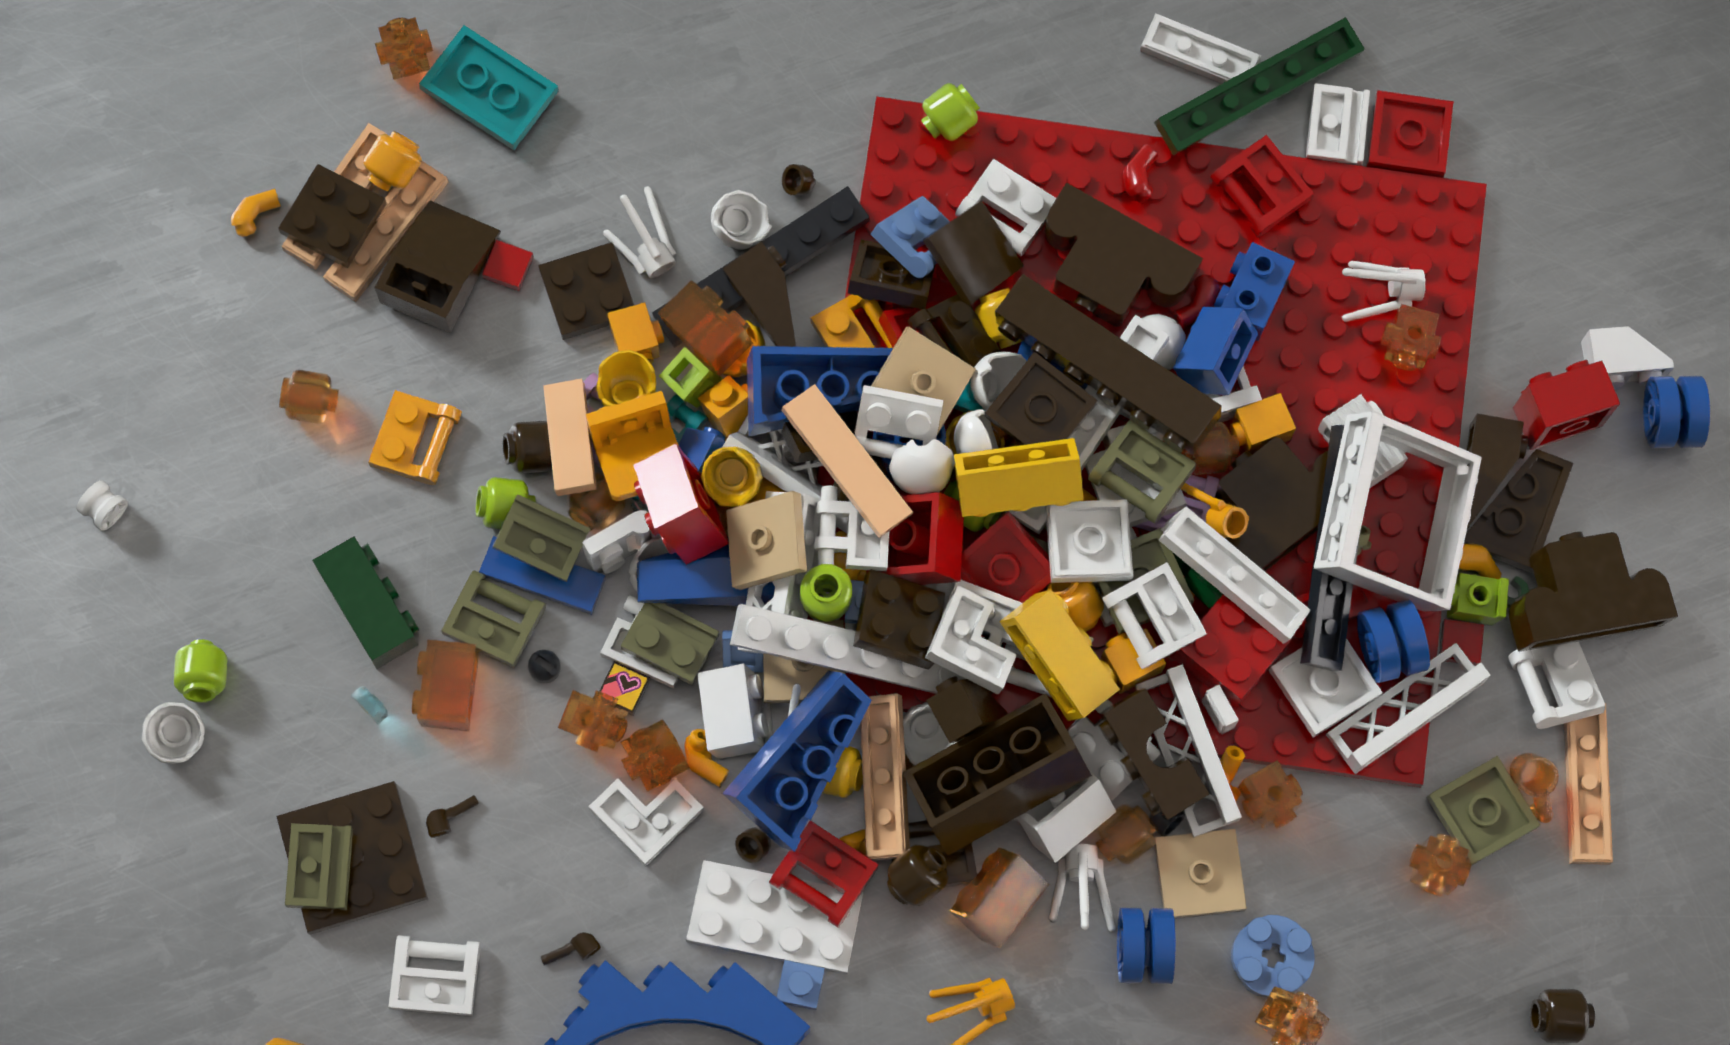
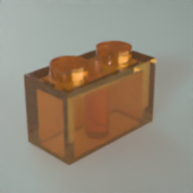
(706, 327)
(446, 685)
(999, 897)

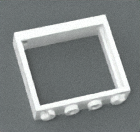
(1349, 499)

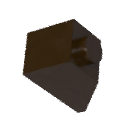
(963, 708)

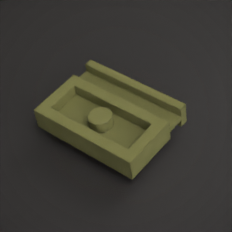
(541, 538)
(670, 641)
(318, 866)

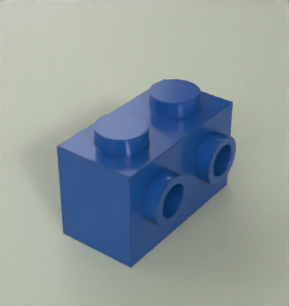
(1257, 284)
(1216, 349)

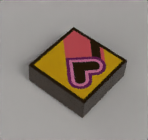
(626, 686)

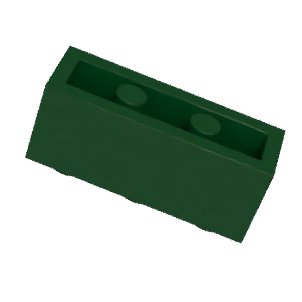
(367, 601)

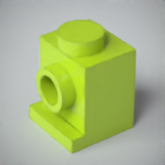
(695, 382)
(1491, 604)

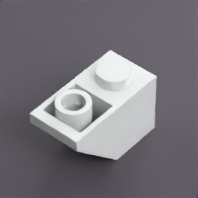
(1625, 355)

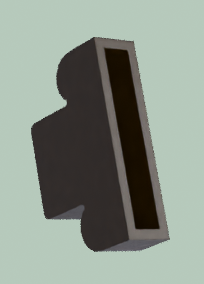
(1113, 258)
(1277, 497)
(1587, 594)

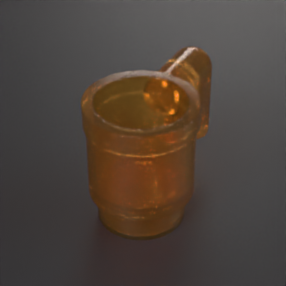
(1537, 778)

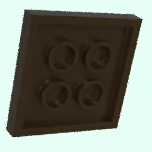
(382, 854)

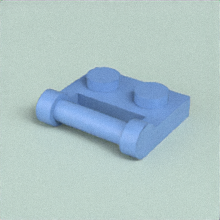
(905, 233)

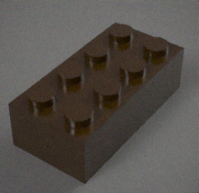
(996, 774)

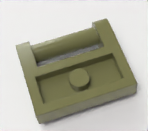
(1150, 461)
(490, 631)

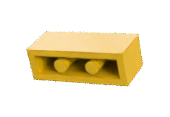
(1018, 477)
(1060, 654)

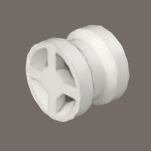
(102, 505)

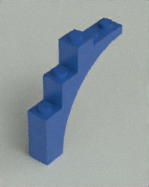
(671, 997)

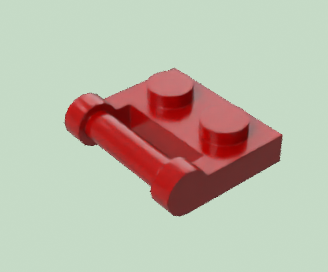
(1271, 177)
(832, 863)

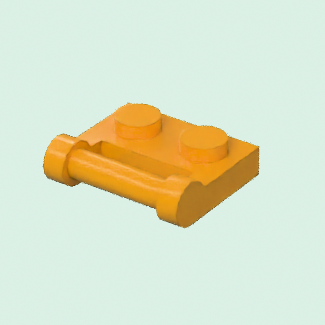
(840, 327)
(402, 435)

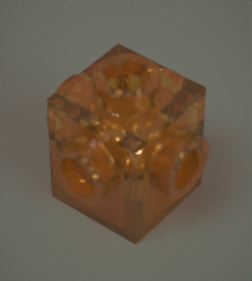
(404, 47)
(1411, 338)
(594, 720)
(653, 756)
(1275, 783)
(1429, 874)
(1292, 1018)

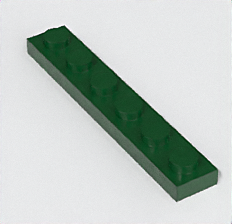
(1259, 86)

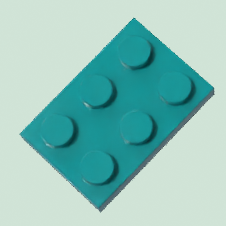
(488, 87)

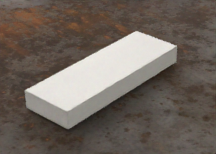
(1196, 50)

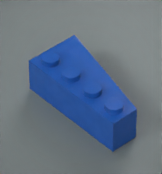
(783, 373)
(793, 767)

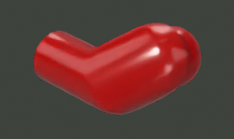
(1135, 174)
(1206, 293)

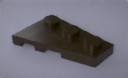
(1523, 511)

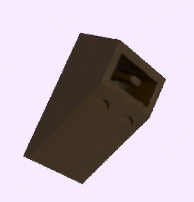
(436, 266)

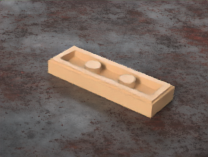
(569, 437)

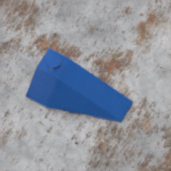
(699, 583)

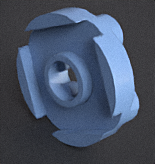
(1262, 935)

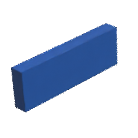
(578, 592)

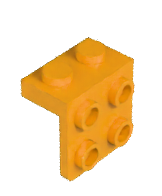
(628, 435)

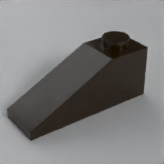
(763, 289)
(1500, 446)

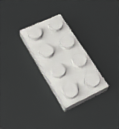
(749, 916)

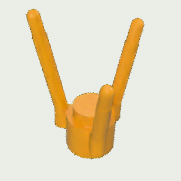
(1222, 517)
(992, 1000)

